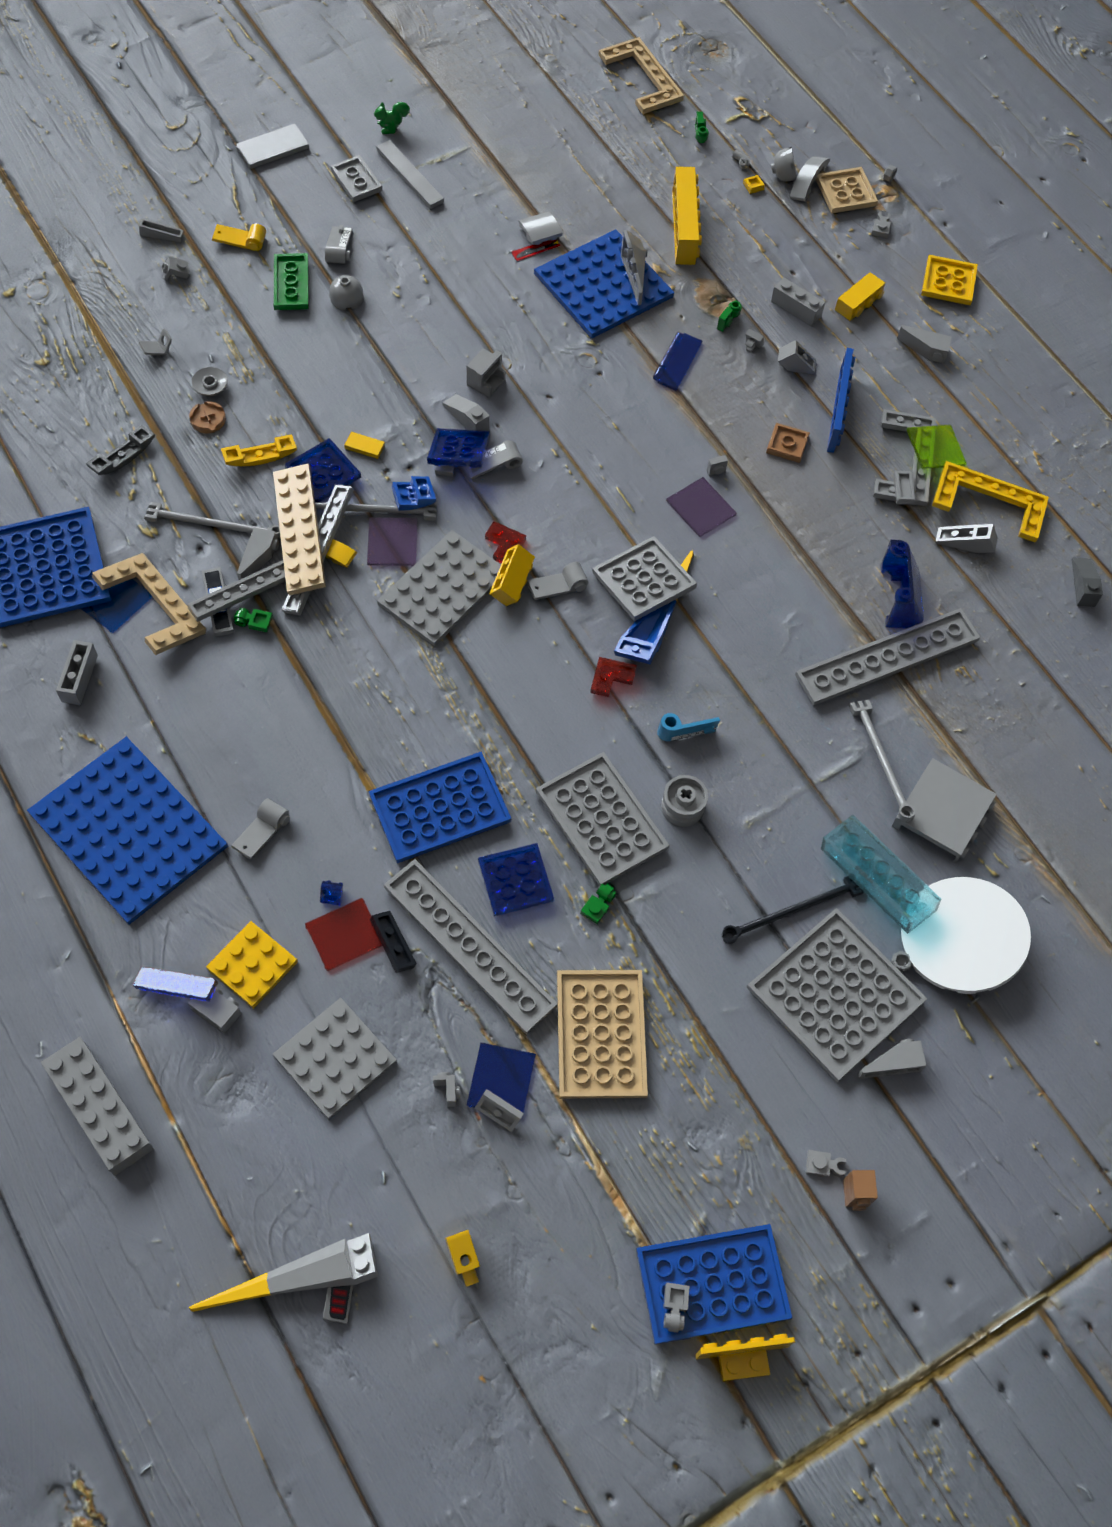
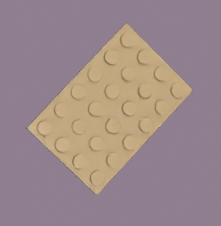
(601, 1034)

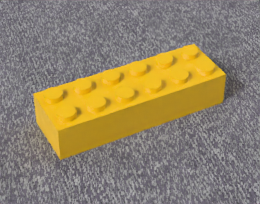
(686, 216)

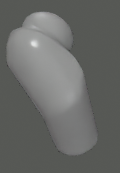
(742, 158)

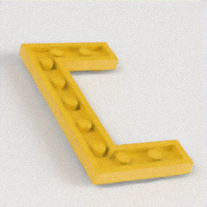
(1033, 502)

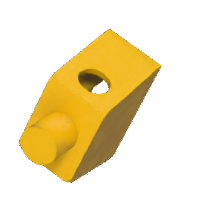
(459, 1245)

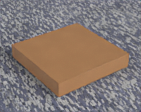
(788, 442)

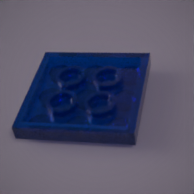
(458, 448)
(328, 468)
(515, 879)

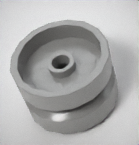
(684, 800)

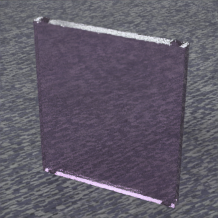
(701, 506)
(392, 541)

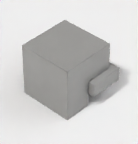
(485, 372)

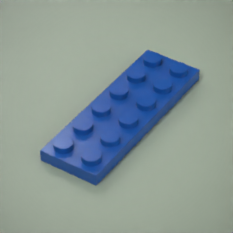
(841, 400)

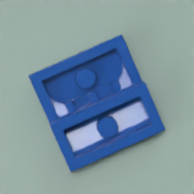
(413, 494)

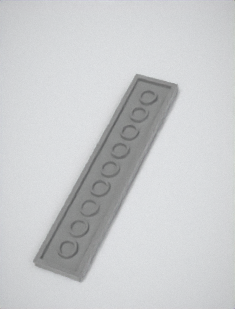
(887, 656)
(470, 946)

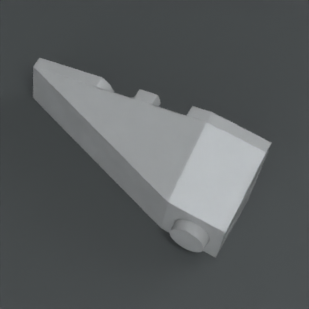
(633, 258)

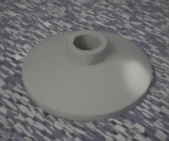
(209, 381)

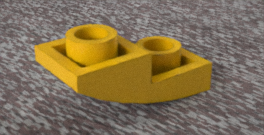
(340, 553)

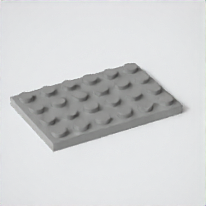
(441, 588)
(602, 819)

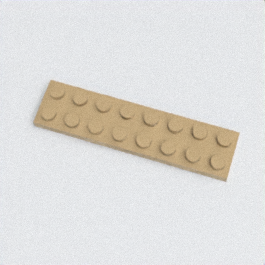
(299, 530)

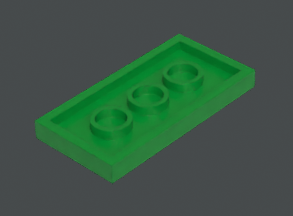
(291, 281)

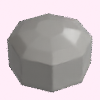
(890, 173)
(901, 961)

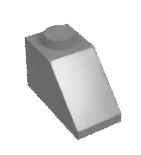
(796, 358)

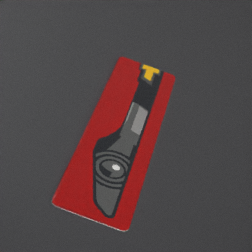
(534, 249)

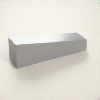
(160, 231)

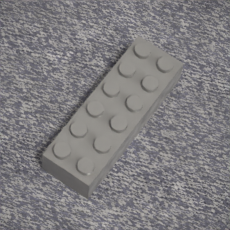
(97, 1106)

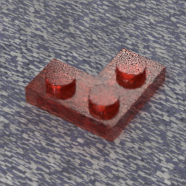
(505, 538)
(609, 671)

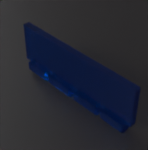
(677, 360)

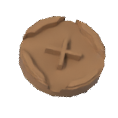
(207, 417)

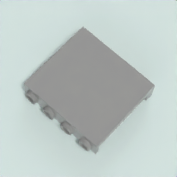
(948, 808)

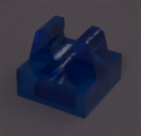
(331, 893)

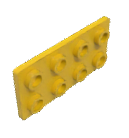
(745, 1359)

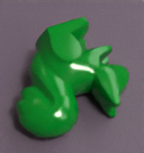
(391, 118)

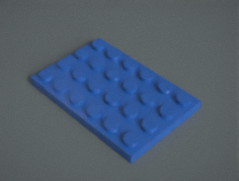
(439, 807)
(730, 1277)

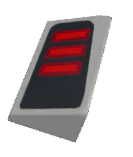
(338, 1304)

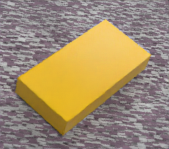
(364, 445)

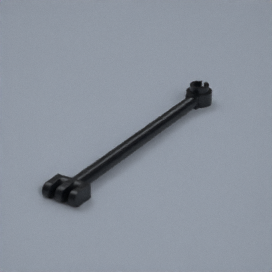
(738, 930)

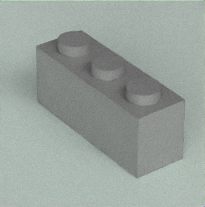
(797, 301)
(77, 672)

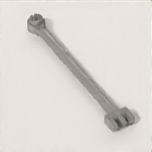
(155, 511)
(428, 511)
(904, 807)

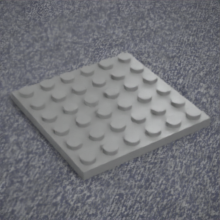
(836, 994)

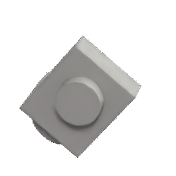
(175, 267)
(452, 1091)

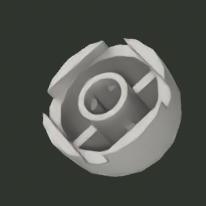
(784, 165)
(346, 292)

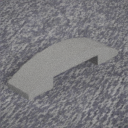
(806, 177)

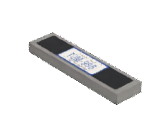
(222, 620)

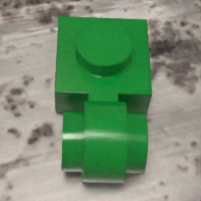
(700, 128)
(726, 318)
(258, 620)
(597, 907)

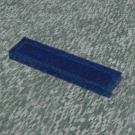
(175, 984)

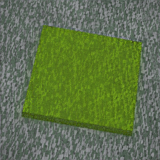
(935, 446)

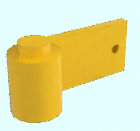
(249, 239)

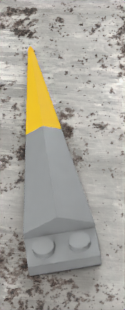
(331, 1266)

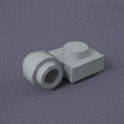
(676, 1299)

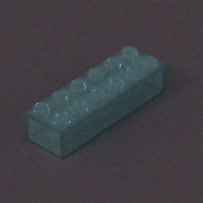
(880, 874)

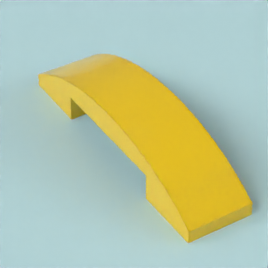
(259, 454)

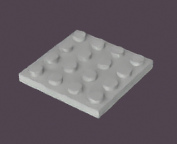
(644, 578)
(334, 1058)

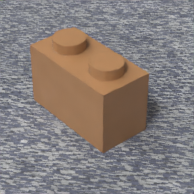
(860, 1189)

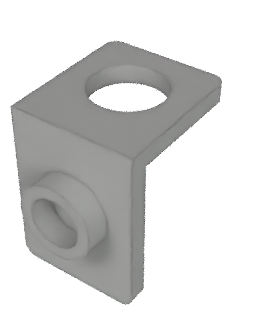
(157, 347)

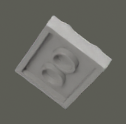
(356, 178)

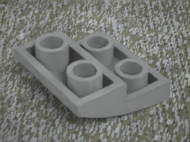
(541, 228)

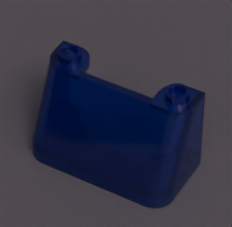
(908, 599)

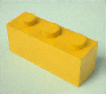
(860, 296)
(512, 575)

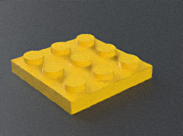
(949, 280)
(252, 964)

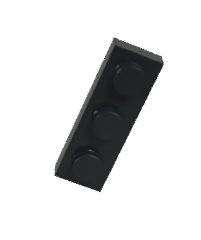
(393, 941)

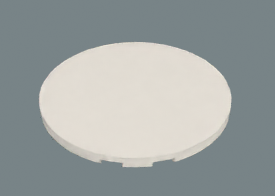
(972, 939)

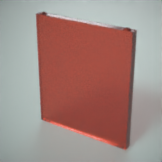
(343, 934)

